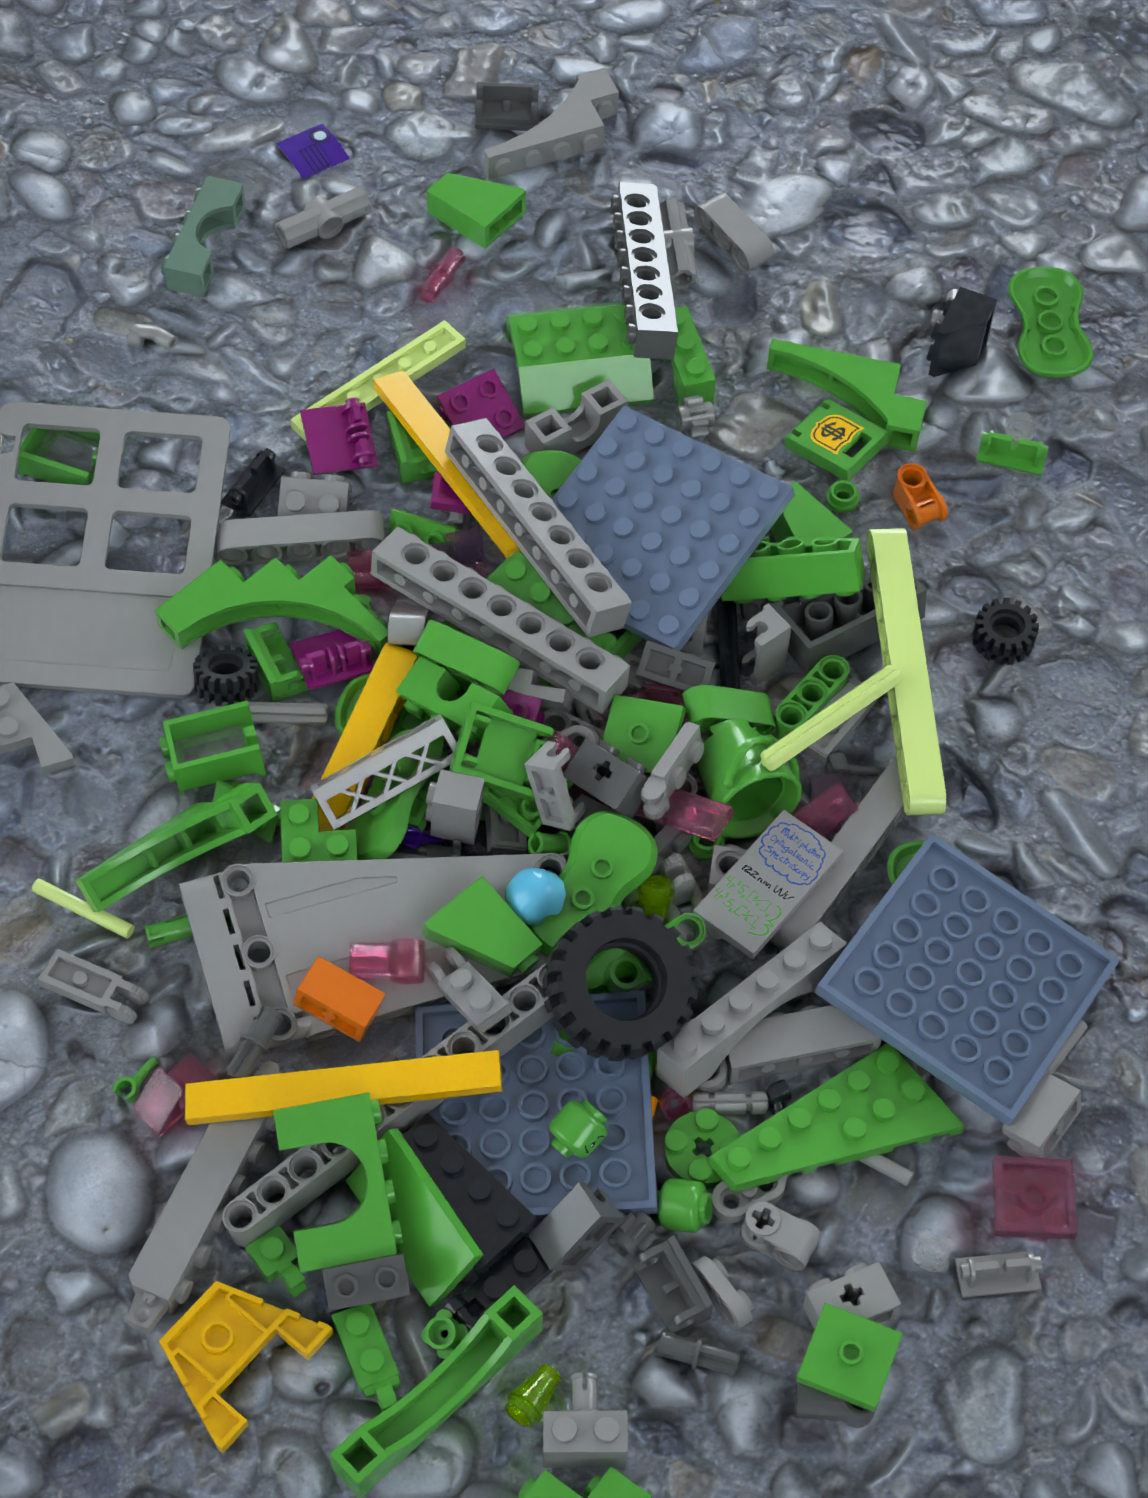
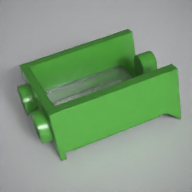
(59, 456)
(211, 747)

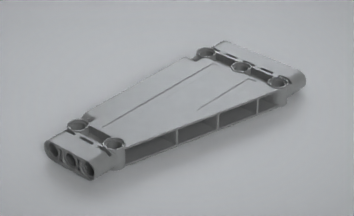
(318, 911)

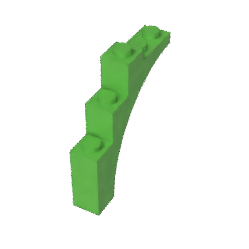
(224, 598)

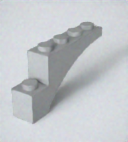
(565, 133)

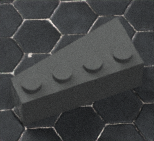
(834, 624)

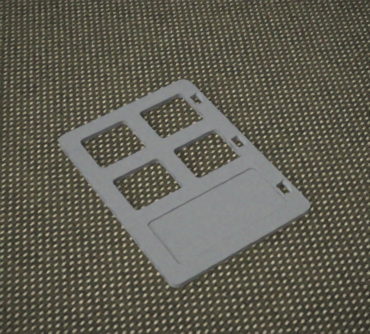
(89, 622)

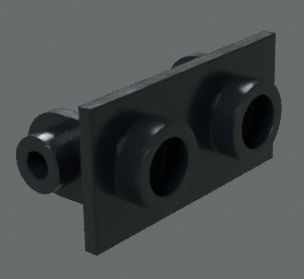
(254, 483)

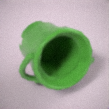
(736, 777)

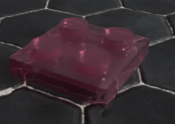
(1034, 1197)

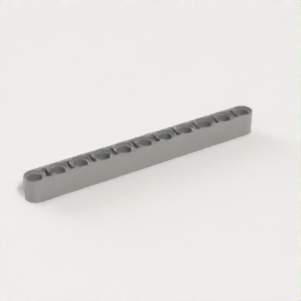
(333, 1167)

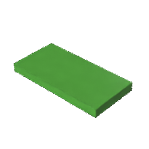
(434, 1239)

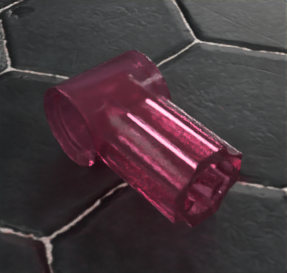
(400, 961)

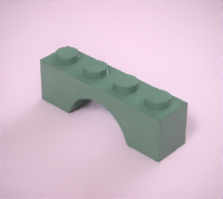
(215, 208)

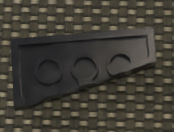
(478, 1199)

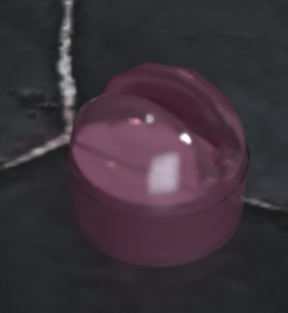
(674, 1113)

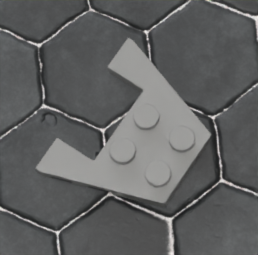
(25, 727)

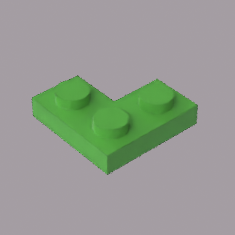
(302, 836)

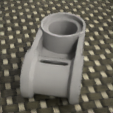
(782, 1238)

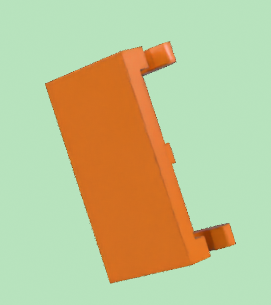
(338, 998)

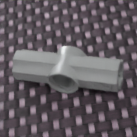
(323, 217)
(678, 243)

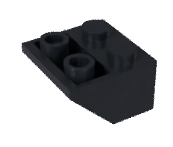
(962, 332)

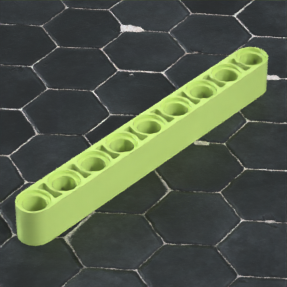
(903, 648)

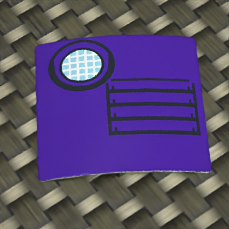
(313, 151)

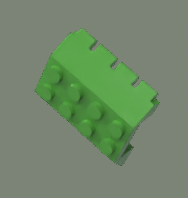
(572, 351)

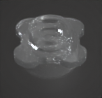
(933, 1262)

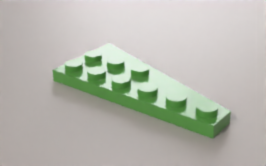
(844, 1120)

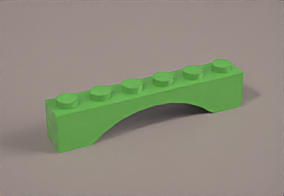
(392, 1435)

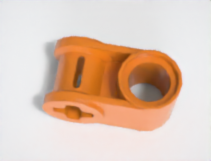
(921, 501)

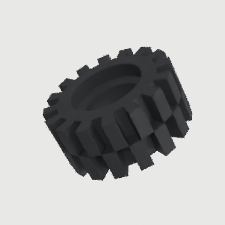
(999, 646)
(225, 675)

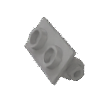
(998, 1274)

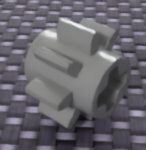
(695, 416)

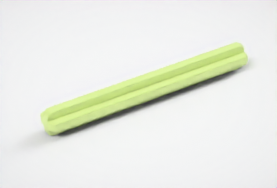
(830, 718)

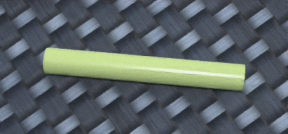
(82, 908)

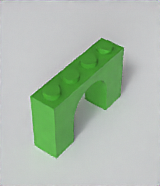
(369, 1228)

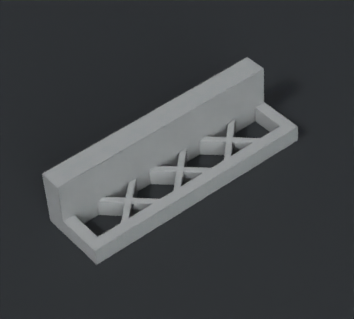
(379, 759)

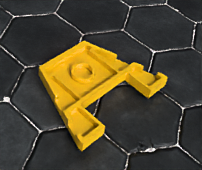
(220, 1340)

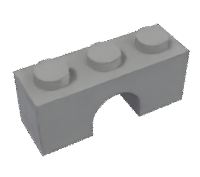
(579, 429)

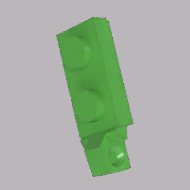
(368, 1353)

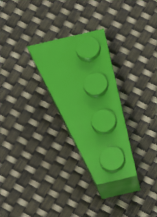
(799, 570)

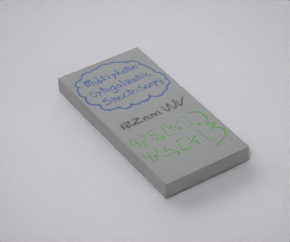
(768, 884)

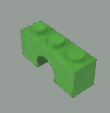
(690, 365)
(430, 692)

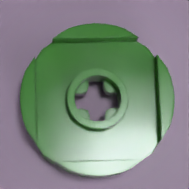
(681, 1143)

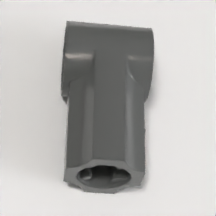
(819, 1405)

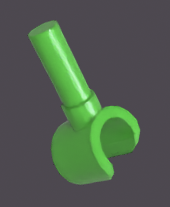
(135, 1081)

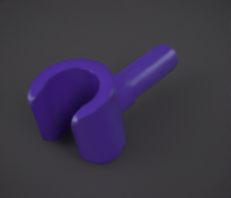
(415, 837)

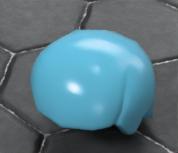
(535, 894)

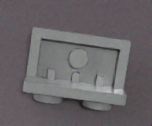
(311, 496)

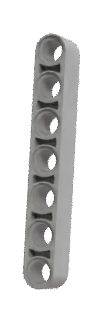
(860, 841)

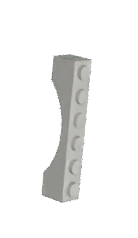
(709, 1037)

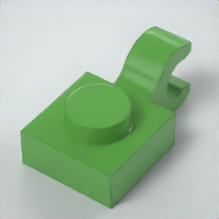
(277, 1257)

